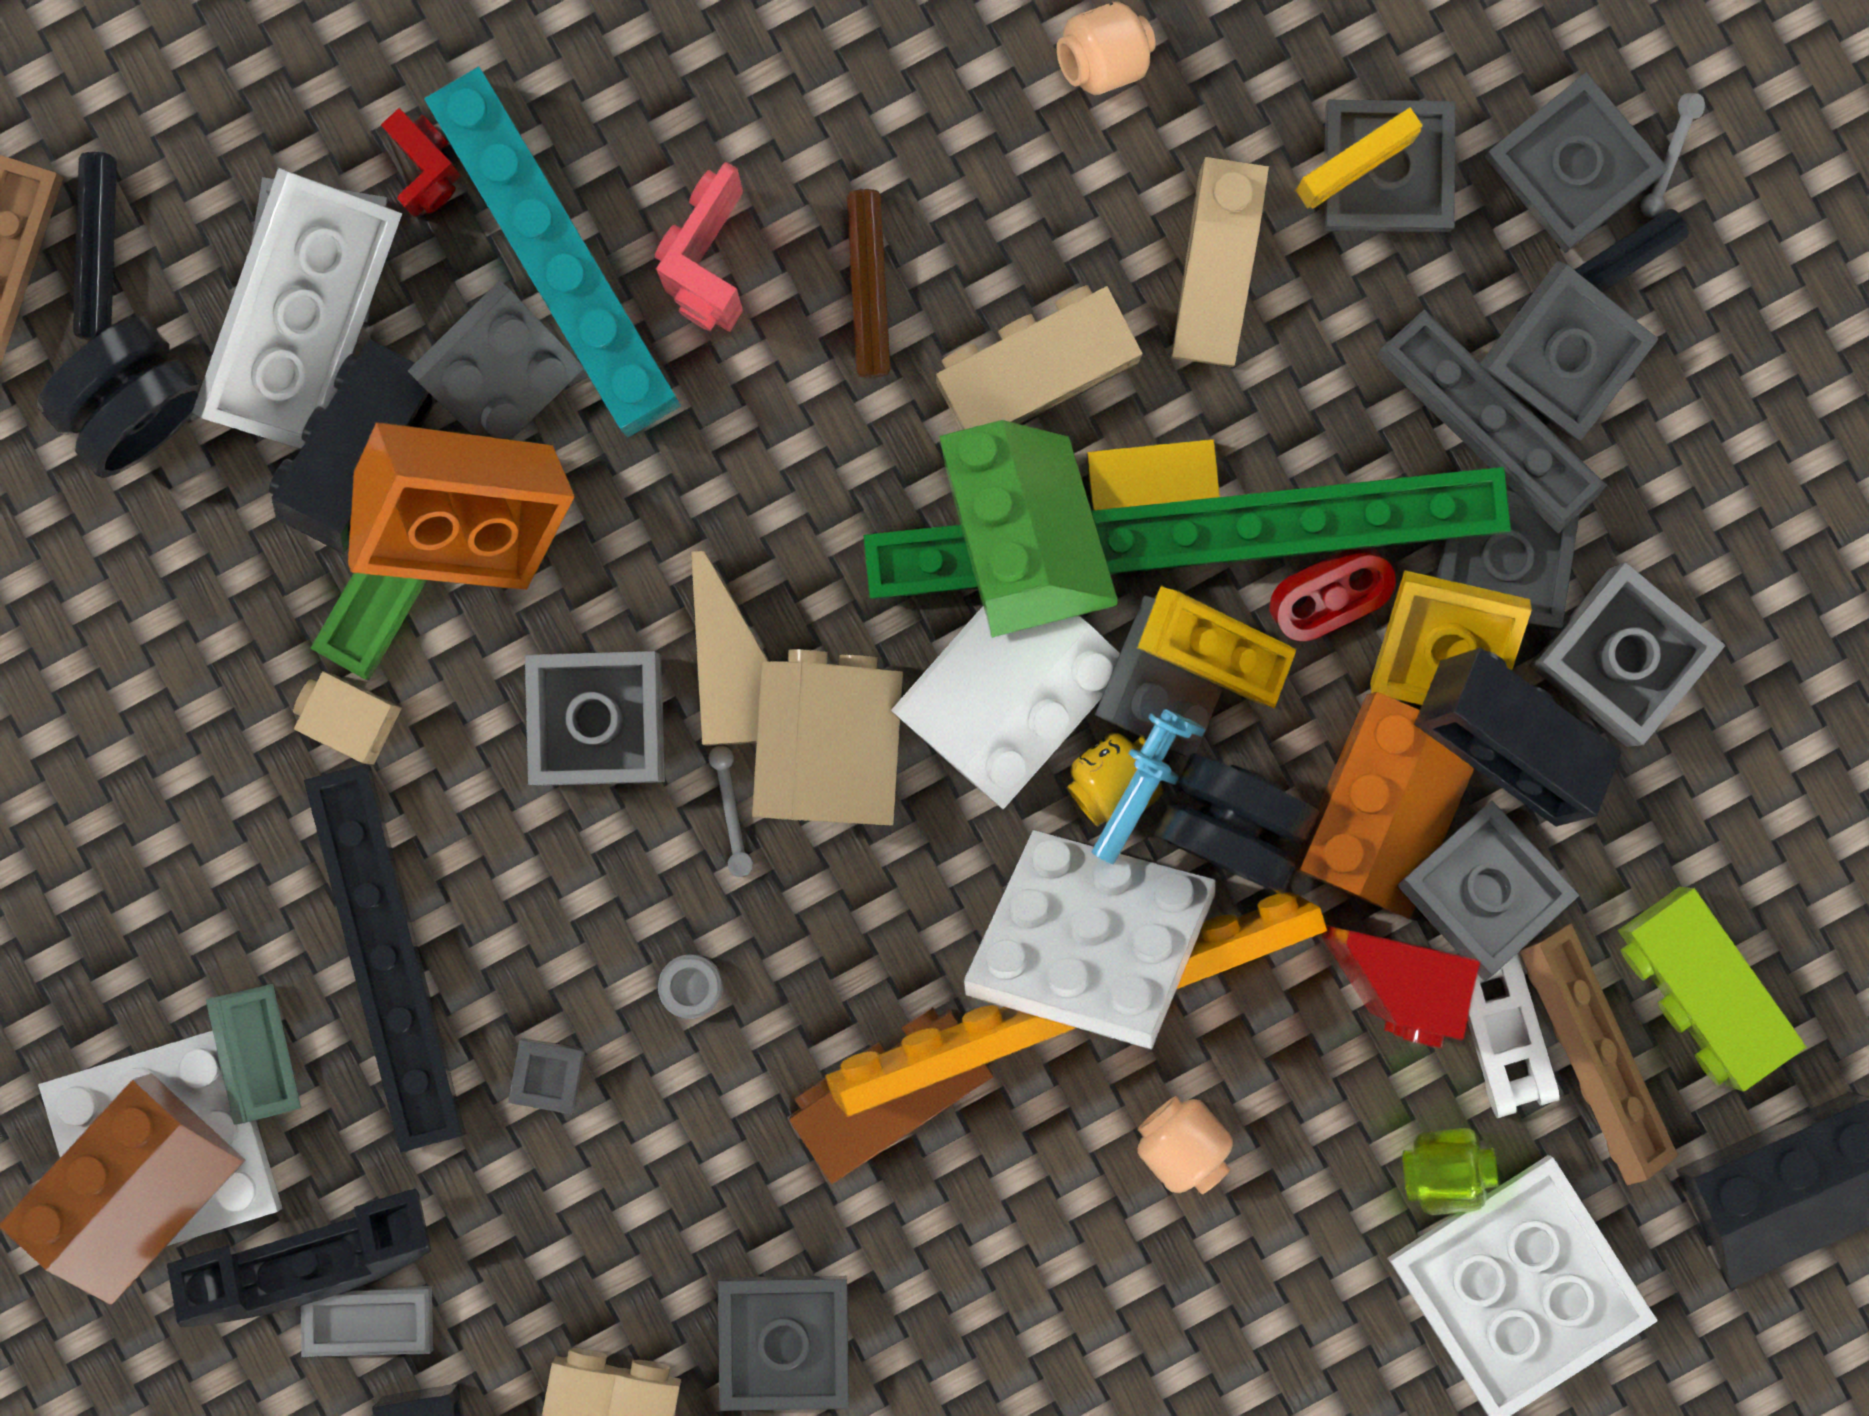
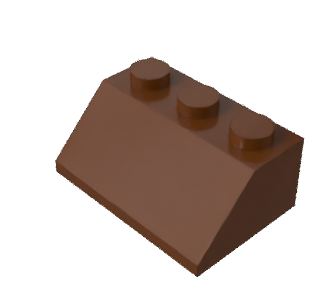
(122, 1190)

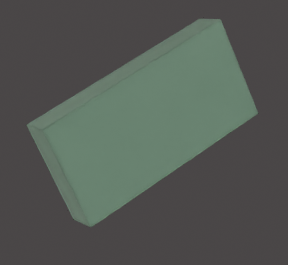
(253, 1054)

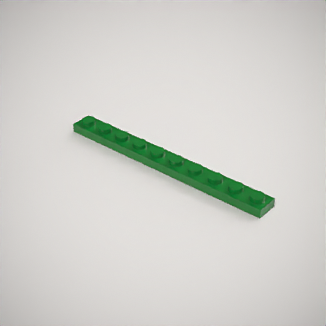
(1226, 529)

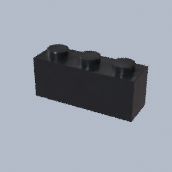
(318, 486)
(1518, 737)

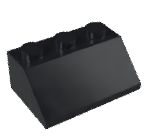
(1784, 1189)

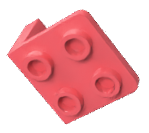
(701, 294)

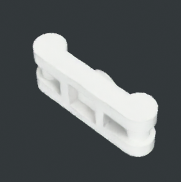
(1506, 1033)

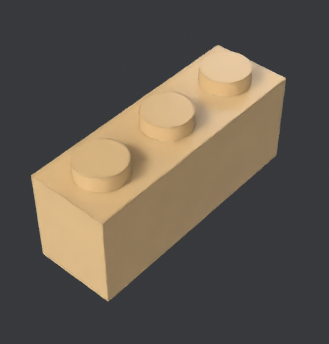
(1039, 361)

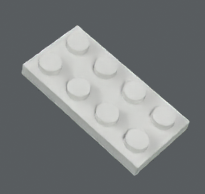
(296, 308)

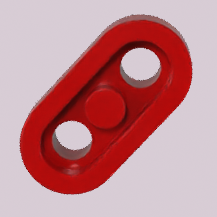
(1330, 595)

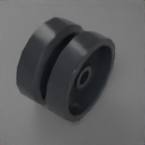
(120, 396)
(1239, 817)

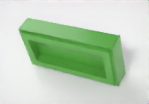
(366, 621)

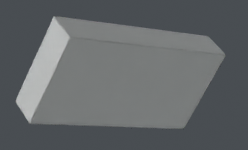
(369, 1322)

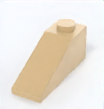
(1219, 261)
(726, 659)

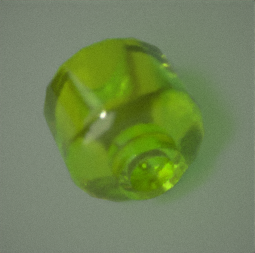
(1449, 1171)

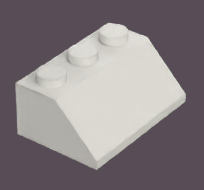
(1008, 699)

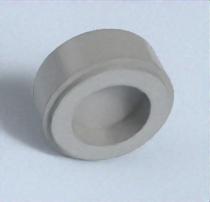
(690, 986)

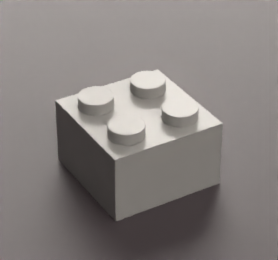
(1627, 655)
(594, 718)

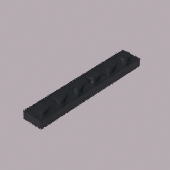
(385, 957)

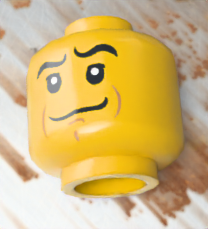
(1103, 776)

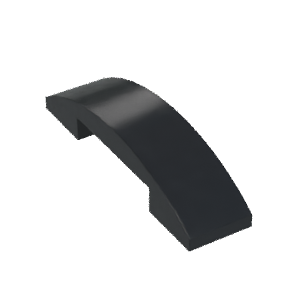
(302, 1267)

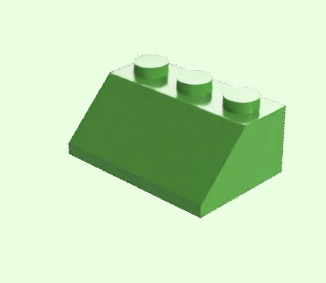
(1026, 525)

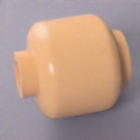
(1105, 48)
(1185, 1146)

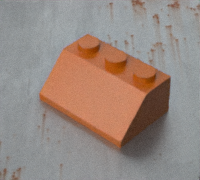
(455, 507)
(1383, 806)

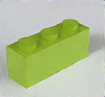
(1709, 990)

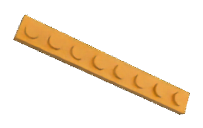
(996, 1031)

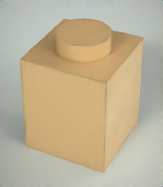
(345, 717)

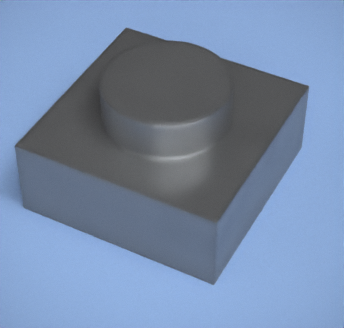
(546, 1076)

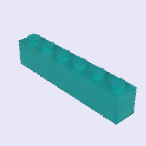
(552, 252)

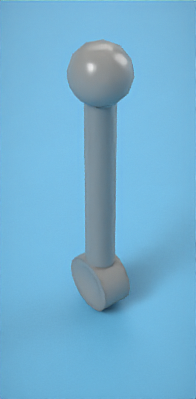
(1690, 107)
(740, 862)

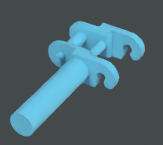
(1144, 782)

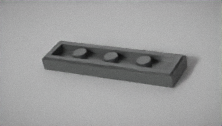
(1491, 421)

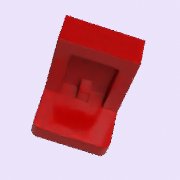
(423, 146)

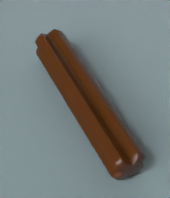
(868, 283)

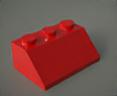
(1408, 985)

